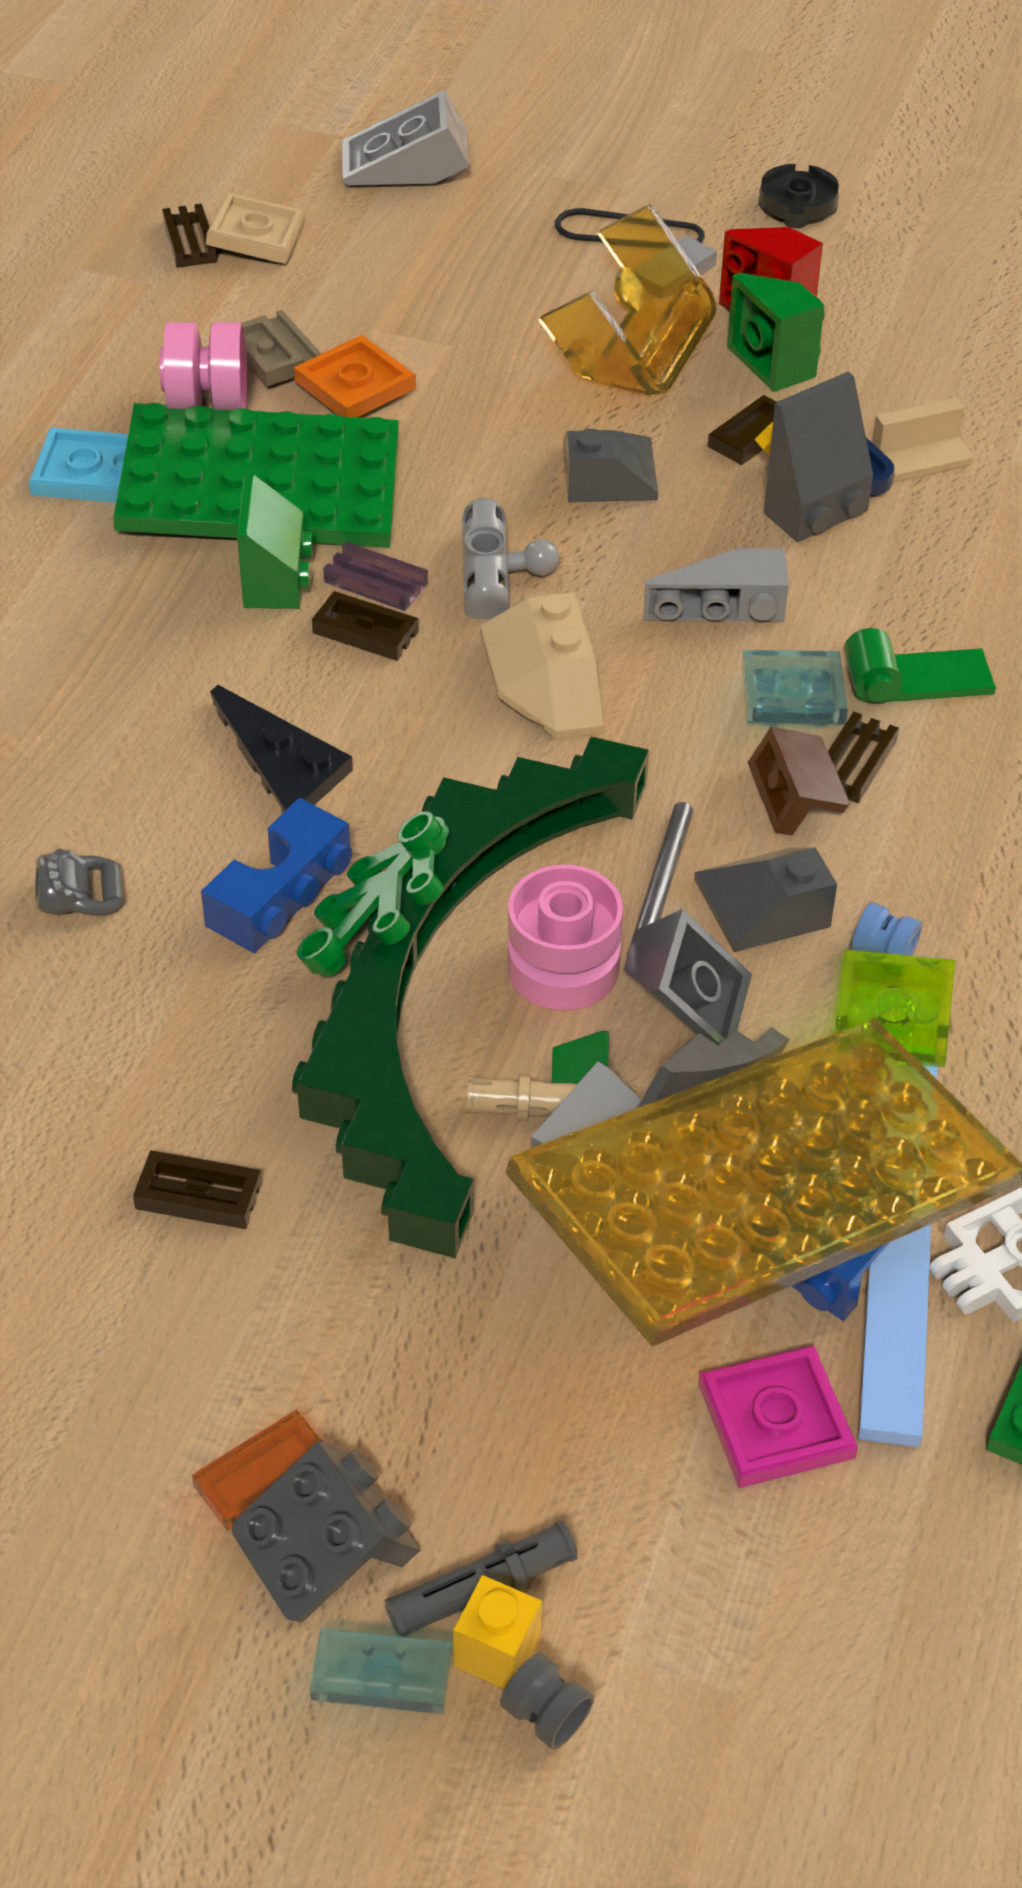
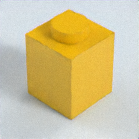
(496, 1632)

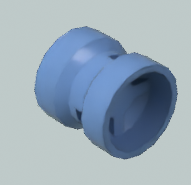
(885, 933)

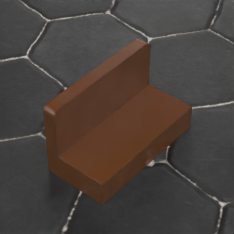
(794, 776)

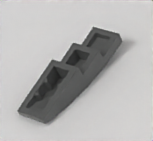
(705, 1061)

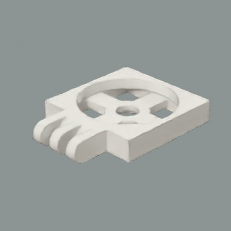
(978, 1270)

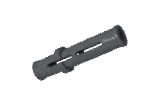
(508, 1564)

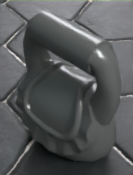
(63, 884)

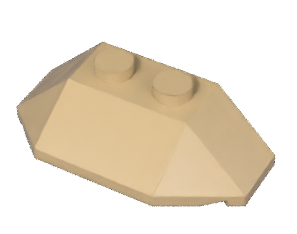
(546, 664)

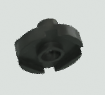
(798, 194)

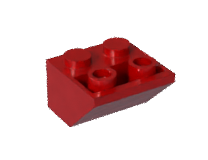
(772, 254)

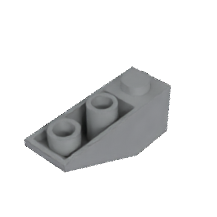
(726, 587)

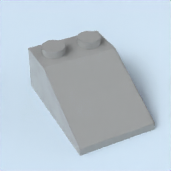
(409, 147)

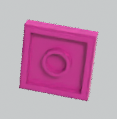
(777, 1416)

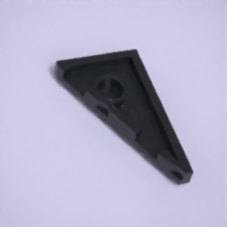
(285, 756)

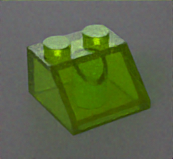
(904, 994)

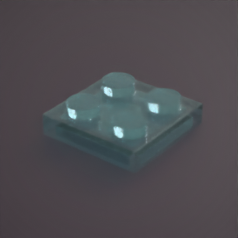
(794, 687)

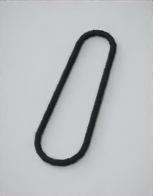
(585, 237)

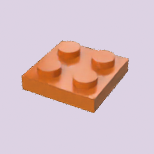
(355, 377)

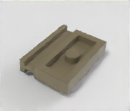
(276, 347)

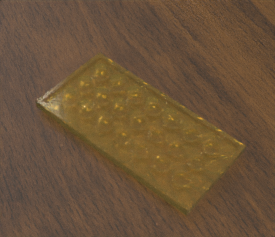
(762, 1178)

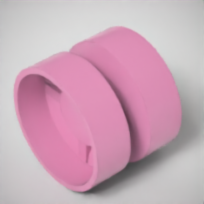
(191, 369)
(564, 937)

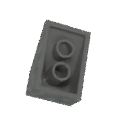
(818, 459)

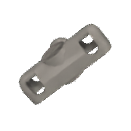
(488, 562)

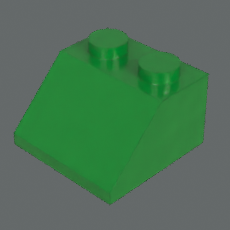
(775, 329)
(271, 548)

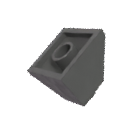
(609, 466)
(769, 896)
(690, 975)

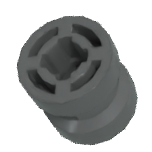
(544, 1698)

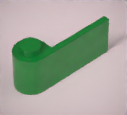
(891, 677)

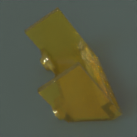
(665, 307)

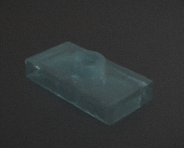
(381, 1671)

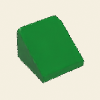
(576, 1058)

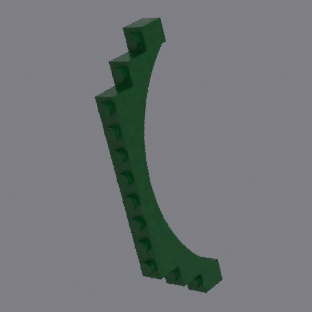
(355, 1059)

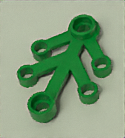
(418, 843)

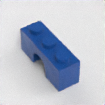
(257, 903)

